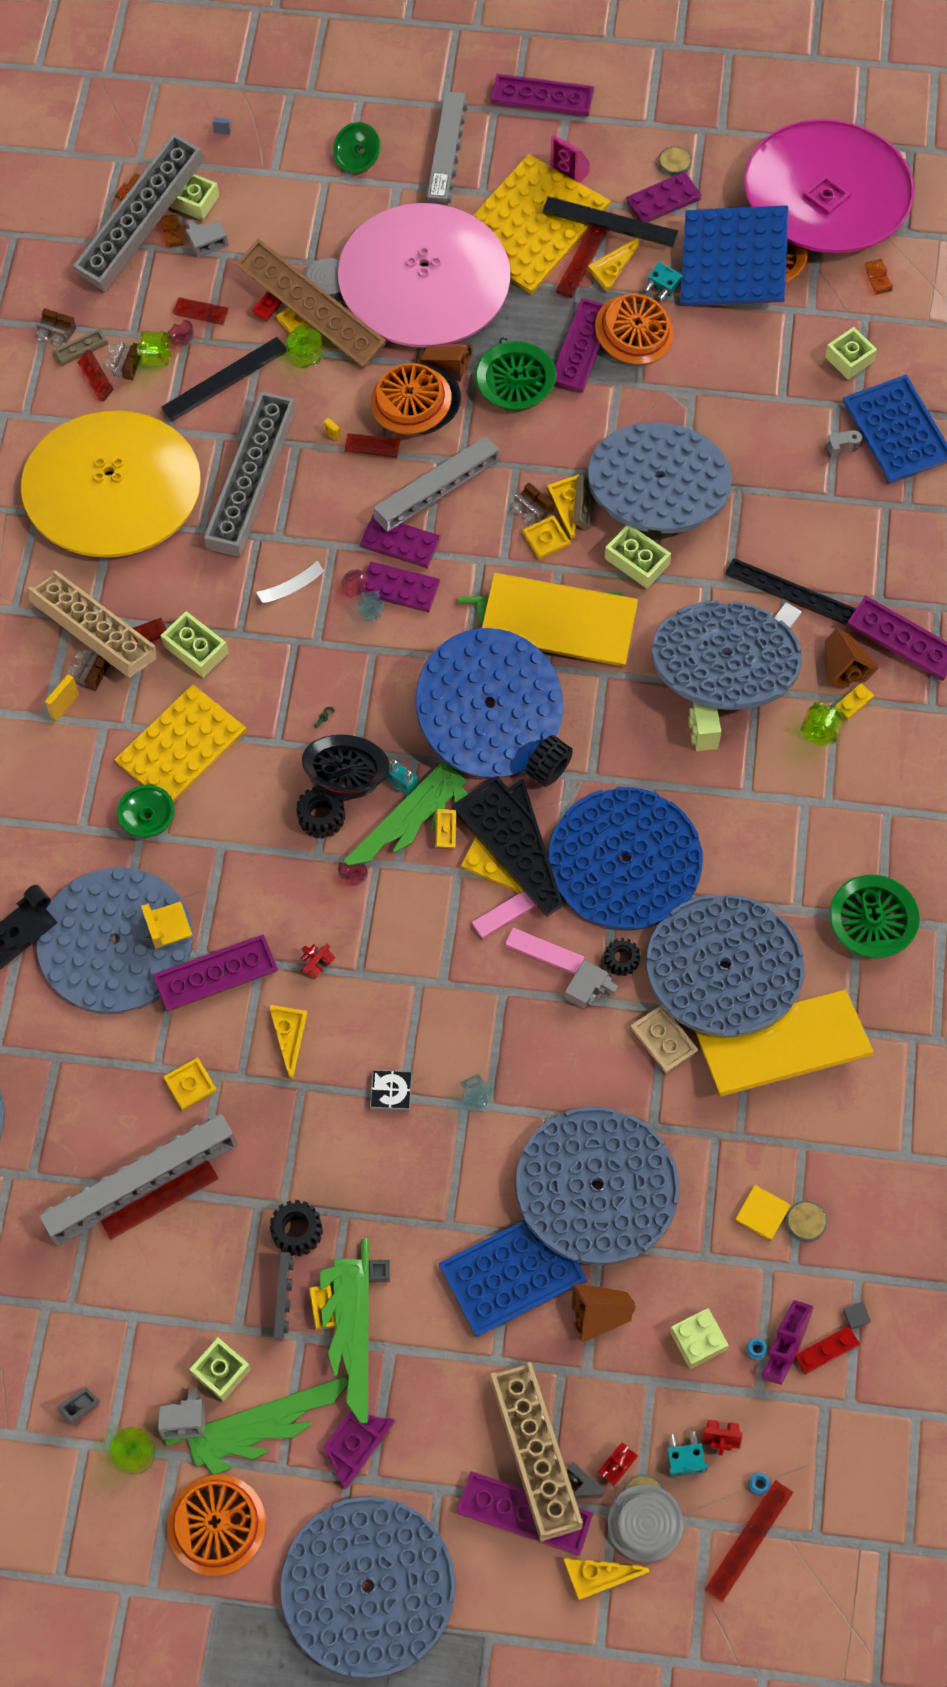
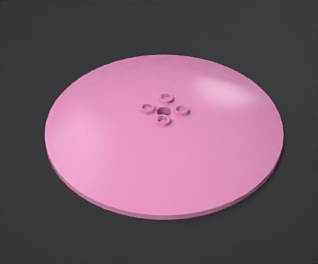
(428, 304)

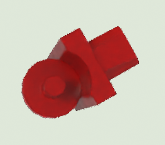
(311, 967)
(721, 1438)
(617, 1464)

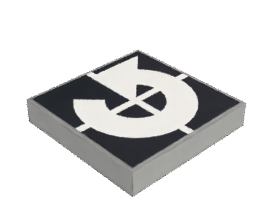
(391, 1090)

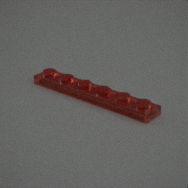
(580, 261)
(159, 1199)
(748, 1541)

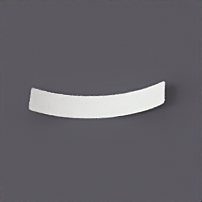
(292, 585)

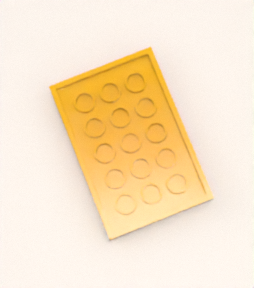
(181, 743)

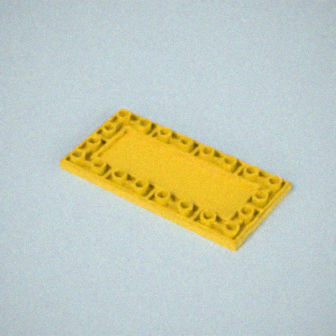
(563, 618)
(805, 1040)

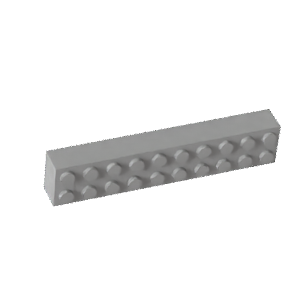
(139, 212)
(250, 474)
(134, 1181)

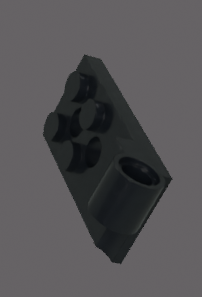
(29, 918)

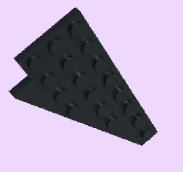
(509, 830)

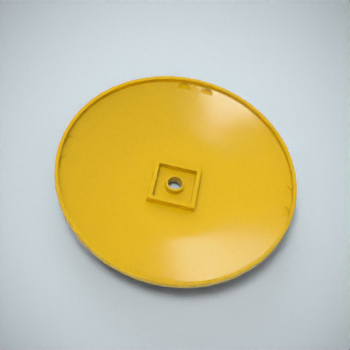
(118, 513)

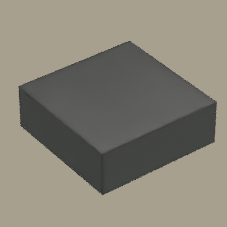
(379, 1270)
(856, 1315)

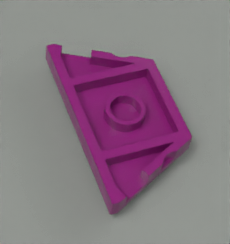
(354, 1444)

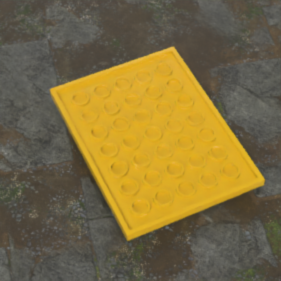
(531, 238)

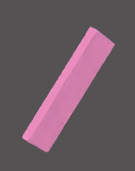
(503, 915)
(544, 951)

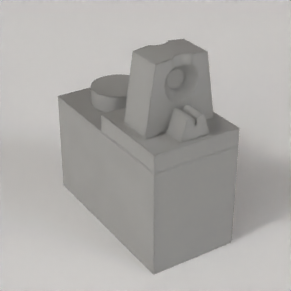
(206, 238)
(589, 983)
(184, 1419)

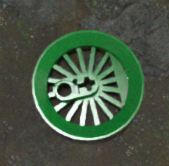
(518, 379)
(872, 887)

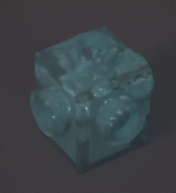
(370, 605)
(476, 1092)

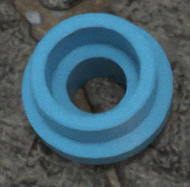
(756, 1342)
(761, 1477)

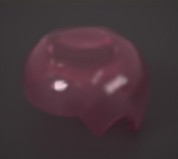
(181, 334)
(354, 582)
(352, 875)

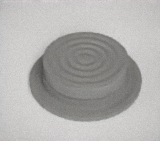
(325, 275)
(645, 1523)

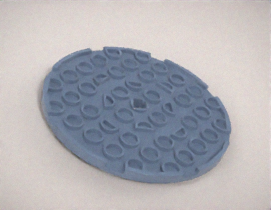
(692, 485)
(761, 650)
(78, 950)
(718, 1000)
(591, 1223)
(361, 1630)

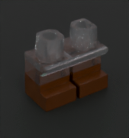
(55, 326)
(125, 360)
(533, 504)
(90, 669)

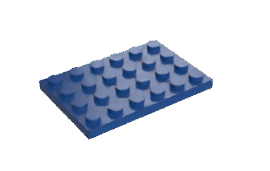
(897, 428)
(508, 1277)

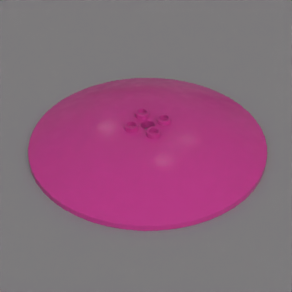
(858, 169)

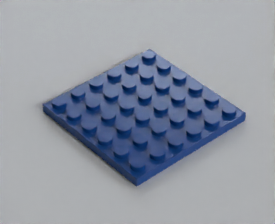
(734, 256)

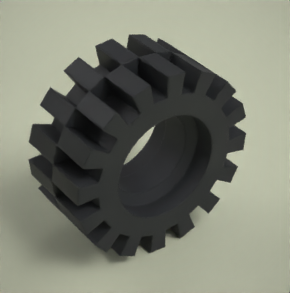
(622, 945)

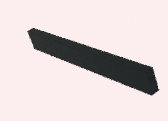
(610, 221)
(224, 379)
(790, 591)

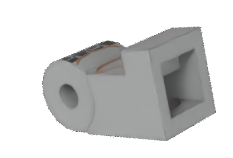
(843, 441)

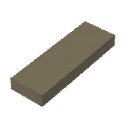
(76, 348)
(582, 503)

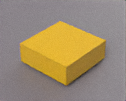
(332, 429)

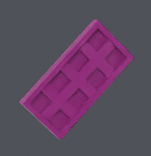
(663, 197)
(401, 543)
(402, 586)

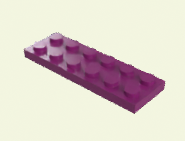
(542, 95)
(579, 348)
(900, 636)
(215, 973)
(509, 1510)

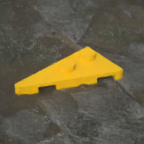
(610, 266)
(482, 863)
(290, 1030)

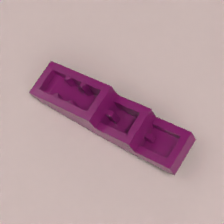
(788, 1342)

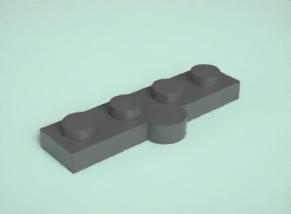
(284, 1287)

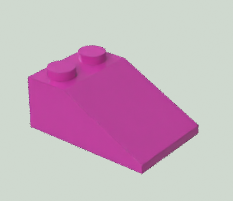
(568, 159)

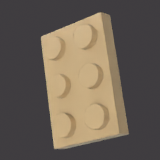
(664, 1039)

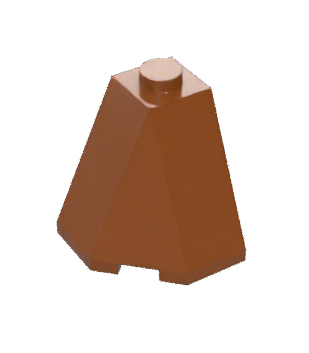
(451, 357)
(847, 660)
(599, 1310)

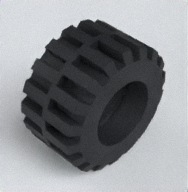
(549, 760)
(324, 825)
(293, 1211)

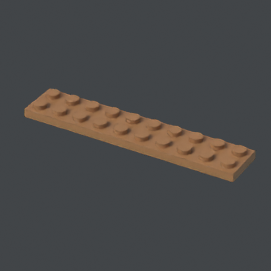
(311, 303)

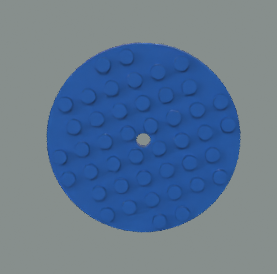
(454, 710)
(620, 893)

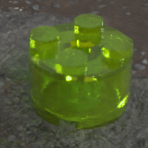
(304, 346)
(154, 349)
(822, 724)
(129, 1462)

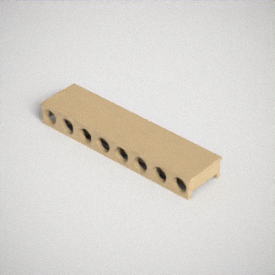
(92, 626)
(536, 1452)

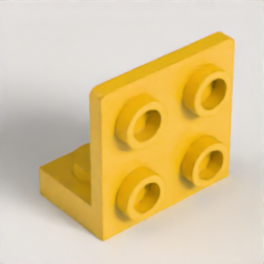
(167, 924)

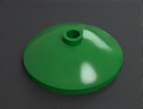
(350, 141)
(145, 801)

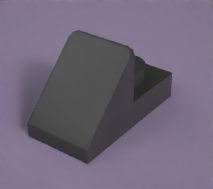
(78, 1406)
(588, 1487)

